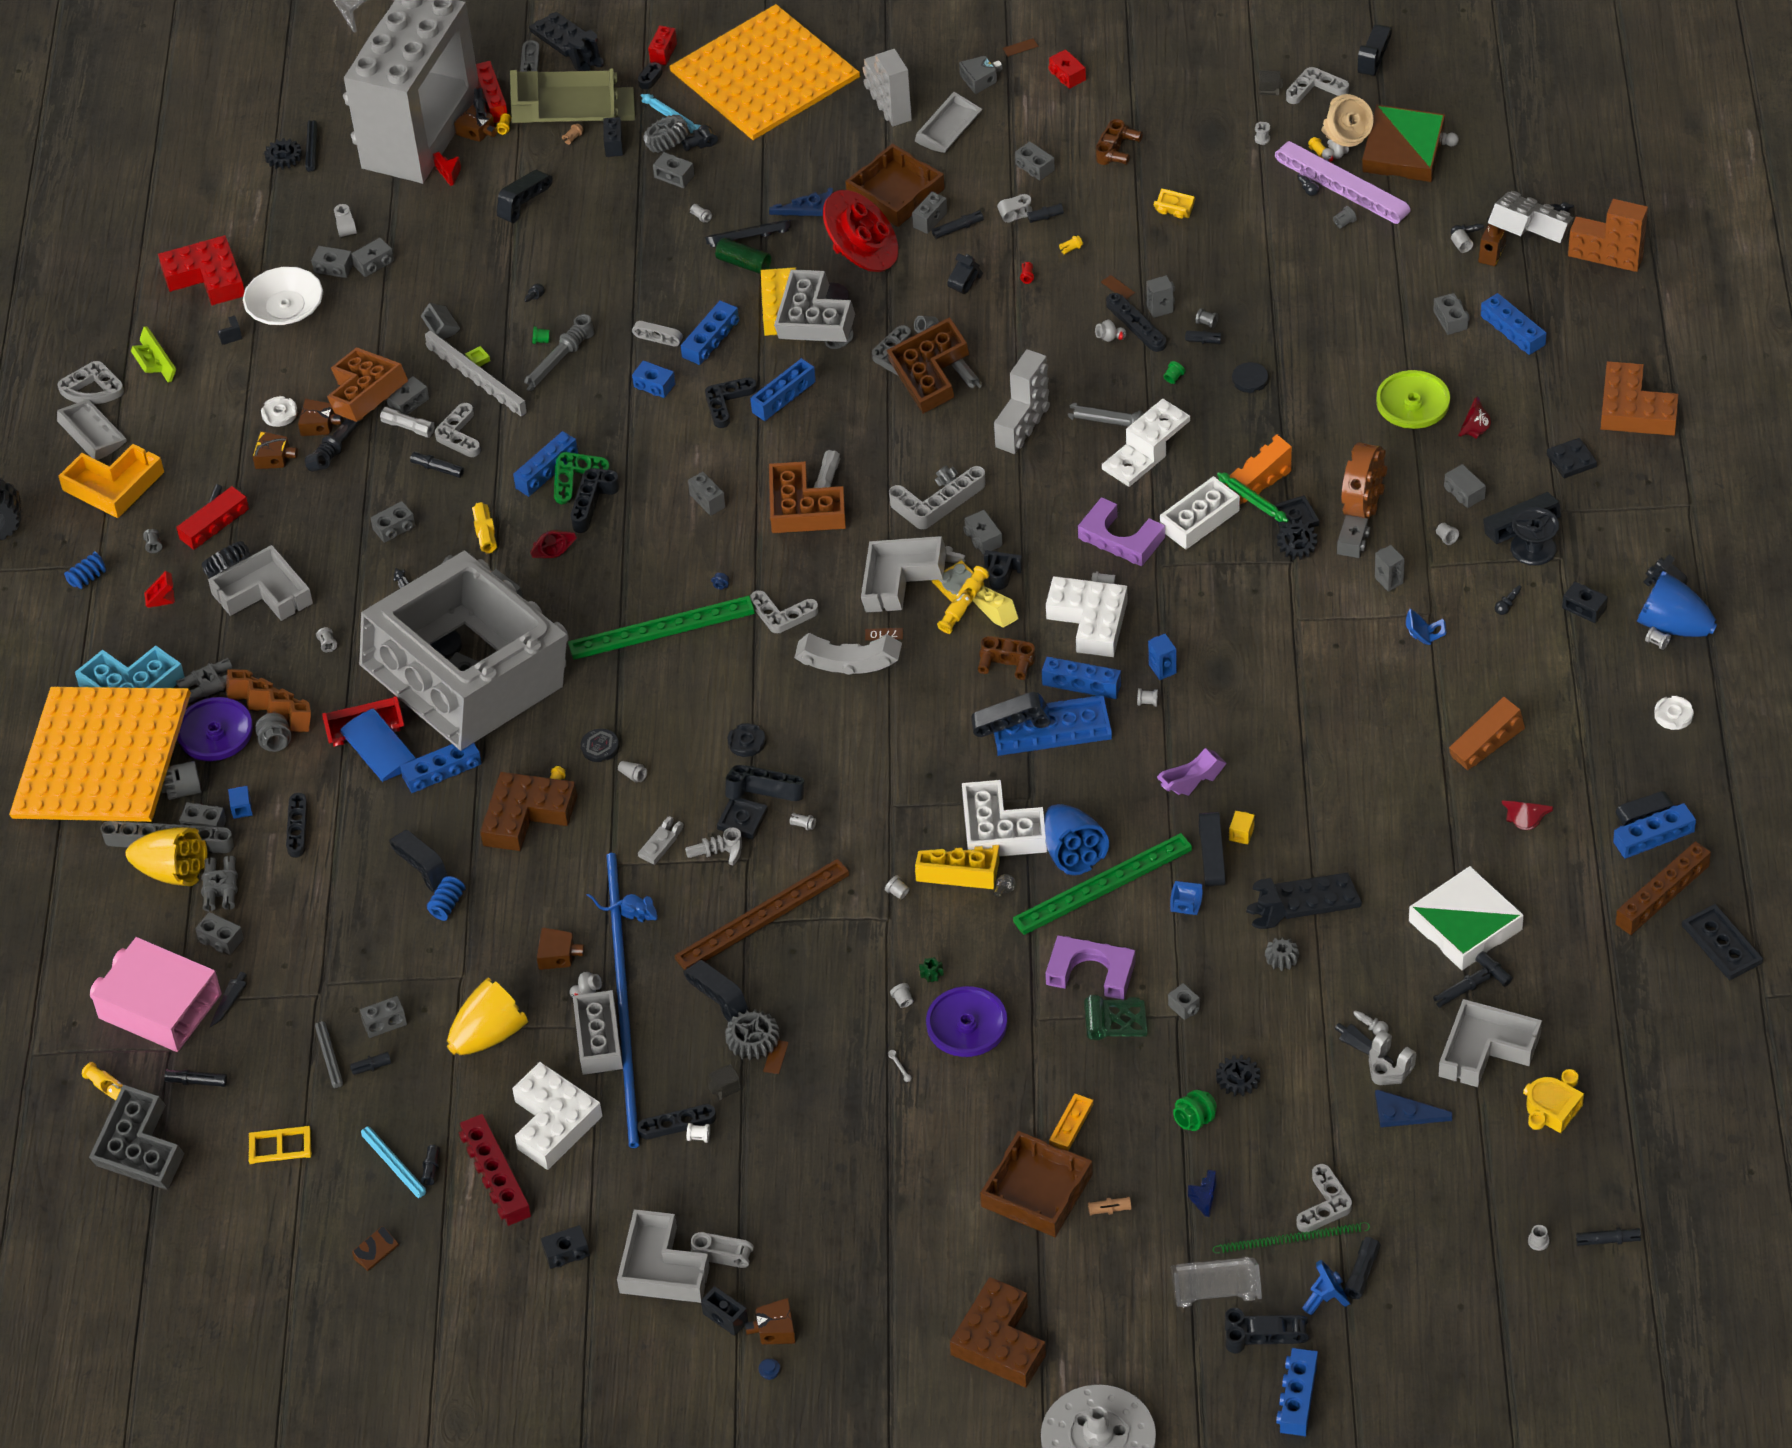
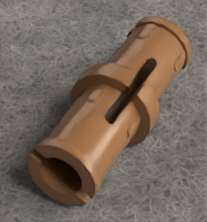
(1124, 1204)

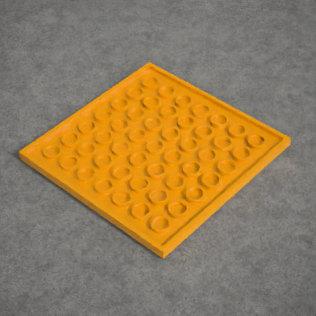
(764, 71)
(100, 754)

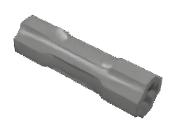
(419, 426)
(829, 465)

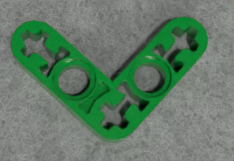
(568, 469)

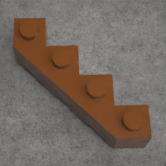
(263, 696)

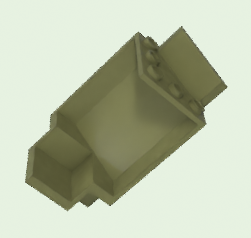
(569, 97)

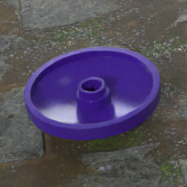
(215, 729)
(966, 1021)

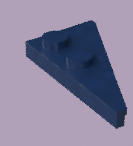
(803, 206)
(1401, 1111)

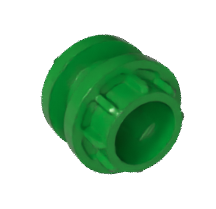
(1195, 1110)

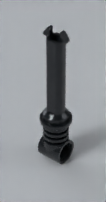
(330, 446)

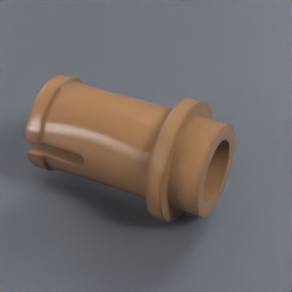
(575, 131)

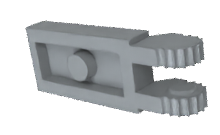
(660, 841)

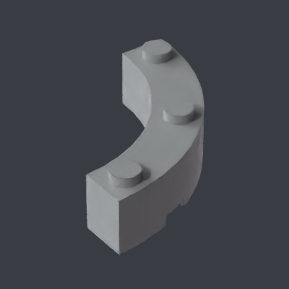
(848, 657)

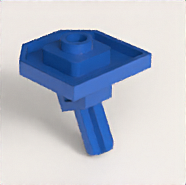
(1325, 1288)

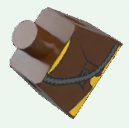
(1492, 237)
(272, 451)

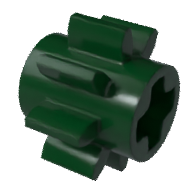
(931, 969)

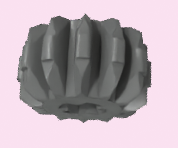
(1282, 953)

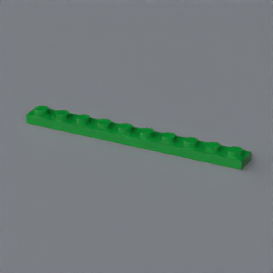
(661, 627)
(1102, 884)

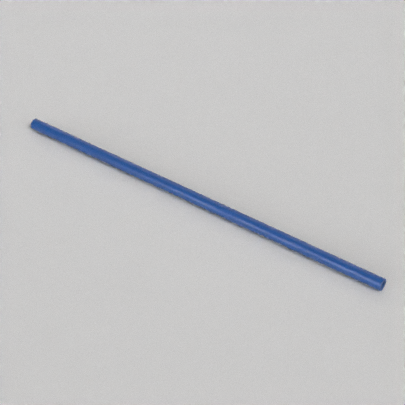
(622, 1003)

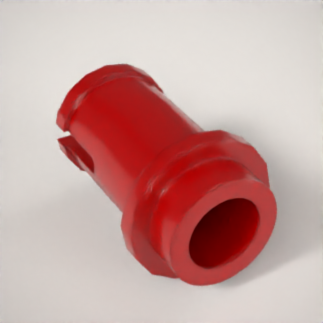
(1027, 275)

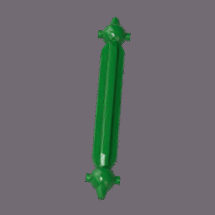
(1252, 497)

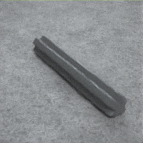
(329, 1055)

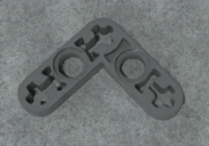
(882, 347)

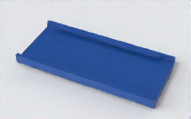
(1071, 724)

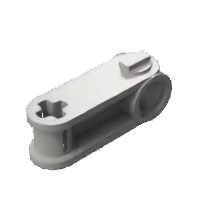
(722, 1249)

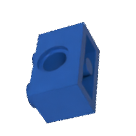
(653, 379)
(1162, 656)

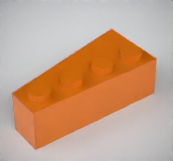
(1266, 467)

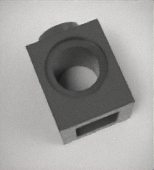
(1184, 1001)

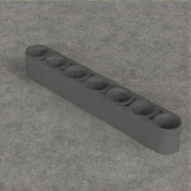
(125, 833)

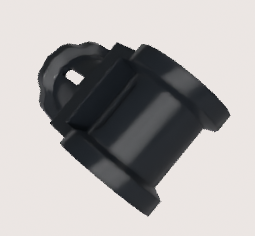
(700, 138)

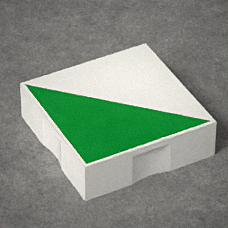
(1465, 917)

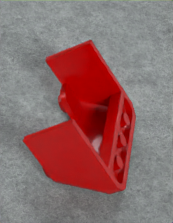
(387, 709)

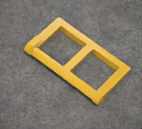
(279, 1133)

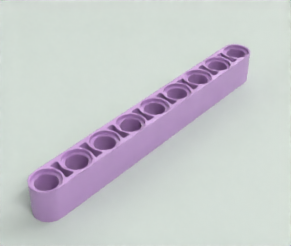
(1342, 182)

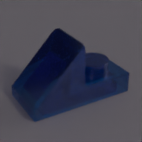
(1203, 1195)

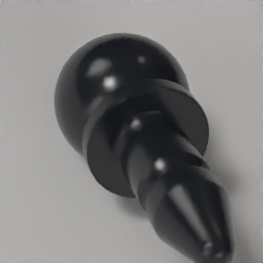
(1309, 186)
(1468, 229)
(535, 292)
(1502, 607)

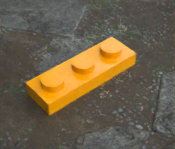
(1071, 1122)

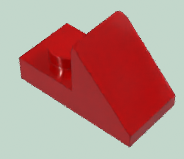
(448, 168)
(160, 591)

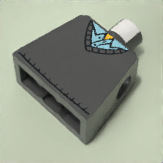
(979, 73)

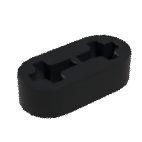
(646, 74)

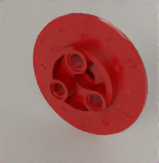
(860, 231)

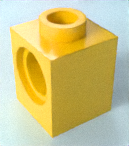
(1241, 827)

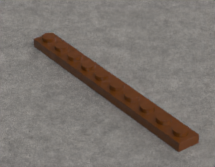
(762, 914)

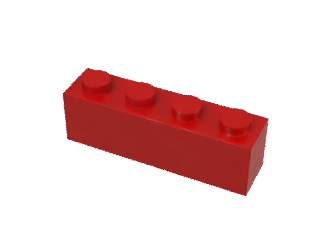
(492, 93)
(212, 517)

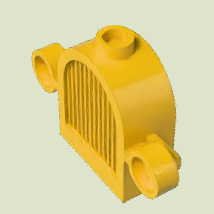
(1553, 1101)

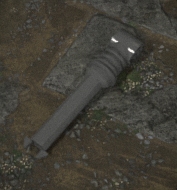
(924, 322)
(568, 342)
(1105, 415)

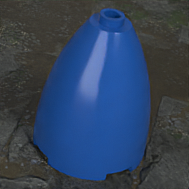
(1676, 609)
(1071, 831)

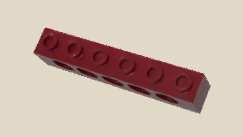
(470, 1133)

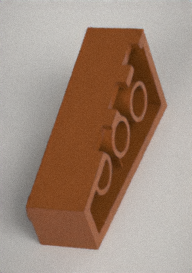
(1488, 734)

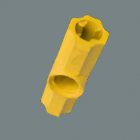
(484, 527)

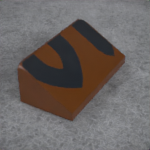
(374, 1248)

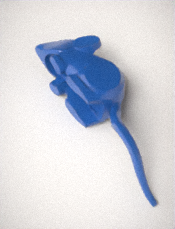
(632, 907)

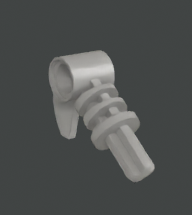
(730, 842)

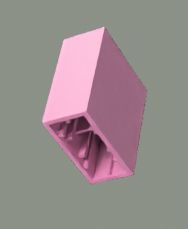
(155, 994)

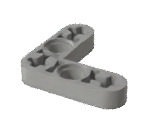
(1314, 77)
(453, 431)
(782, 618)
(1331, 1203)

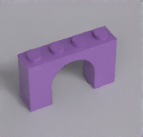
(1132, 548)
(1071, 951)

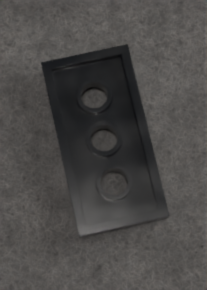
(1725, 931)

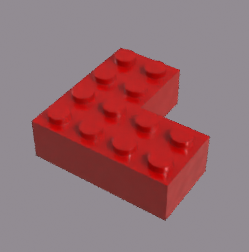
(205, 263)

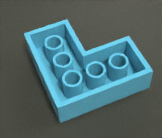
(152, 670)

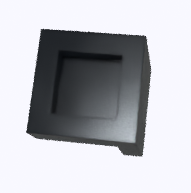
(230, 334)

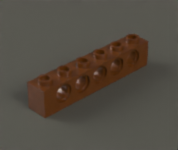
(1663, 888)

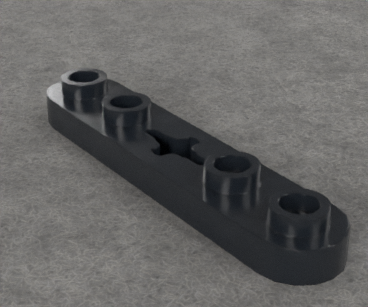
(764, 230)
(1144, 330)

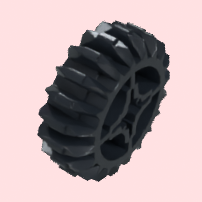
(225, 558)

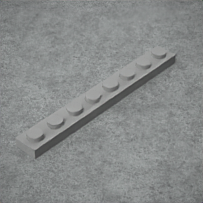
(475, 373)

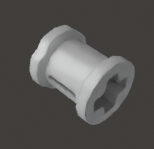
(1262, 133)
(1658, 638)
(326, 639)
(1147, 697)

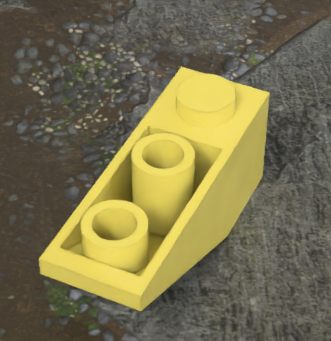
(996, 606)

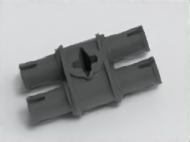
(206, 680)
(219, 883)

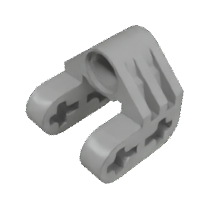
(1380, 1048)

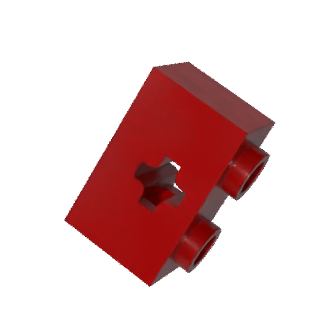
(662, 45)
(1067, 69)

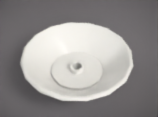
(283, 295)

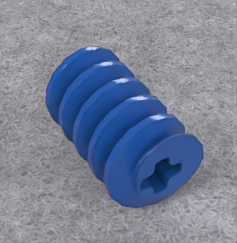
(85, 570)
(445, 897)

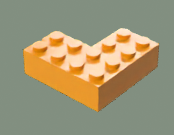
(112, 487)

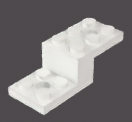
(1146, 442)

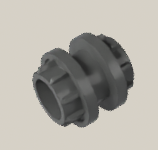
(273, 732)

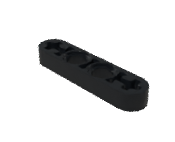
(293, 825)
(675, 1118)

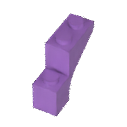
(1186, 777)

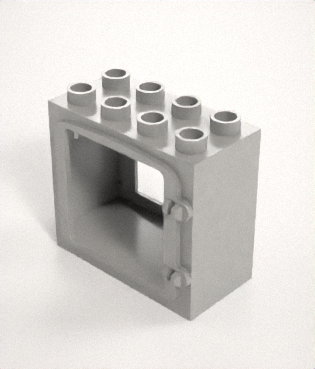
(411, 86)
(467, 702)

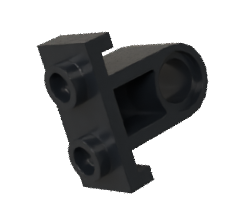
(964, 273)
(1664, 565)
(1001, 567)

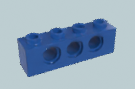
(709, 332)
(783, 389)
(1081, 677)
(439, 766)
(1654, 830)
(1296, 1421)

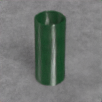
(742, 255)

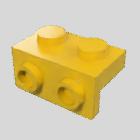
(1174, 203)

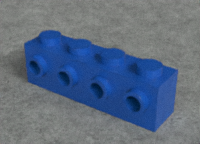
(1513, 324)
(542, 465)

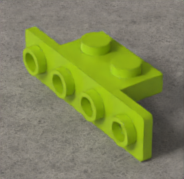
(152, 356)

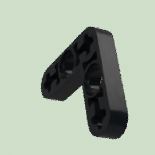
(722, 395)

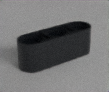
(1643, 807)

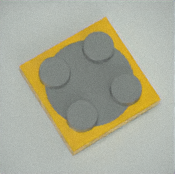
(953, 580)

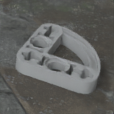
(70, 385)

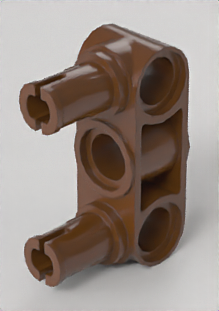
(1110, 142)
(1006, 652)

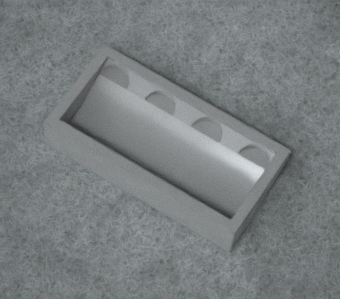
(947, 123)
(90, 429)

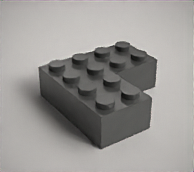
(128, 1142)

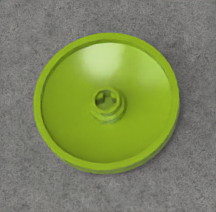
(1413, 399)

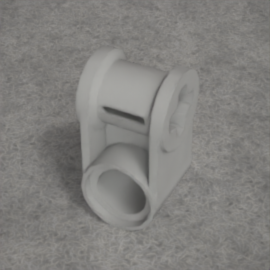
(1013, 208)
(344, 220)

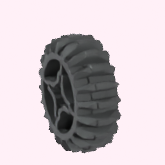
(666, 133)
(755, 1041)

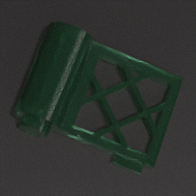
(1099, 1022)

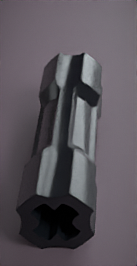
(1358, 1280)

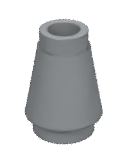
(633, 771)

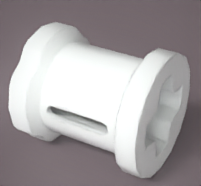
(697, 1132)

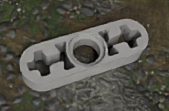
(647, 331)

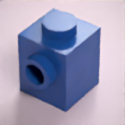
(240, 802)

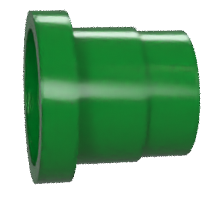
(540, 335)
(1173, 372)

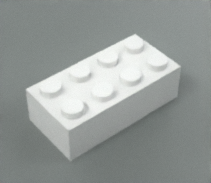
(1200, 512)

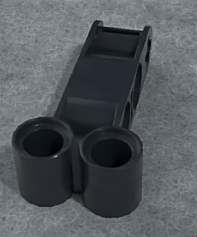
(1262, 1329)

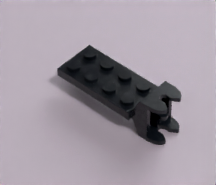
(569, 40)
(1302, 898)

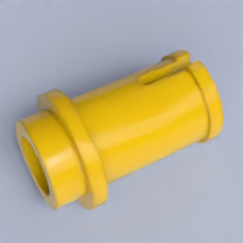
(503, 125)
(1316, 145)
(1071, 244)
(557, 773)

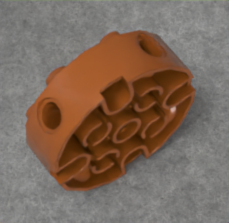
(1363, 480)

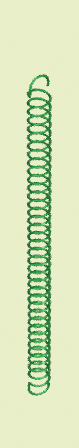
(1254, 1243)

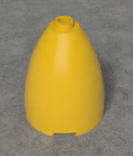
(170, 854)
(484, 1020)

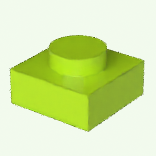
(478, 356)

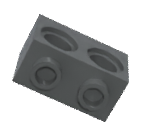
(1034, 161)
(1451, 313)
(392, 521)
(203, 815)
(219, 933)
(383, 1017)

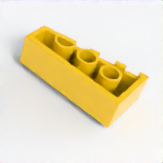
(959, 867)

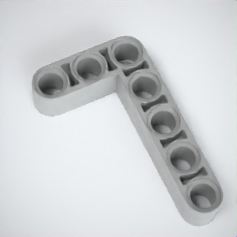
(939, 504)

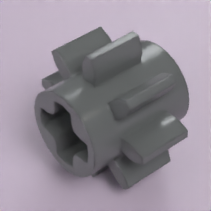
(945, 475)

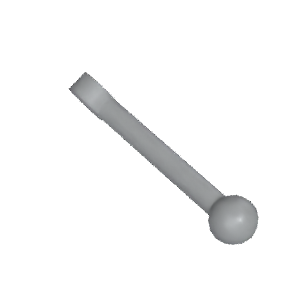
(892, 1054)

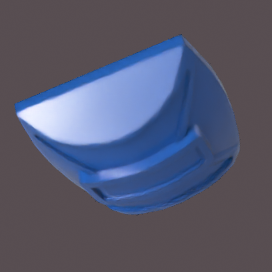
(1421, 630)
(1186, 898)

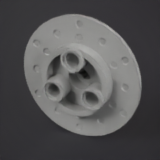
(1104, 1413)

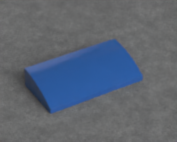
(377, 744)

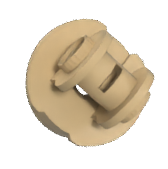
(1337, 123)

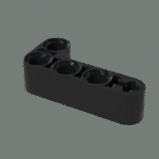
(1372, 54)
(519, 192)
(592, 484)
(1010, 713)
(763, 782)
(1211, 849)
(420, 857)
(717, 988)

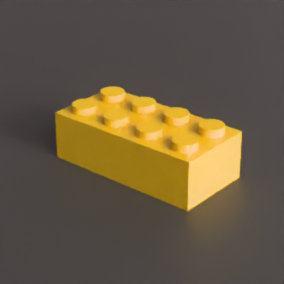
(773, 287)

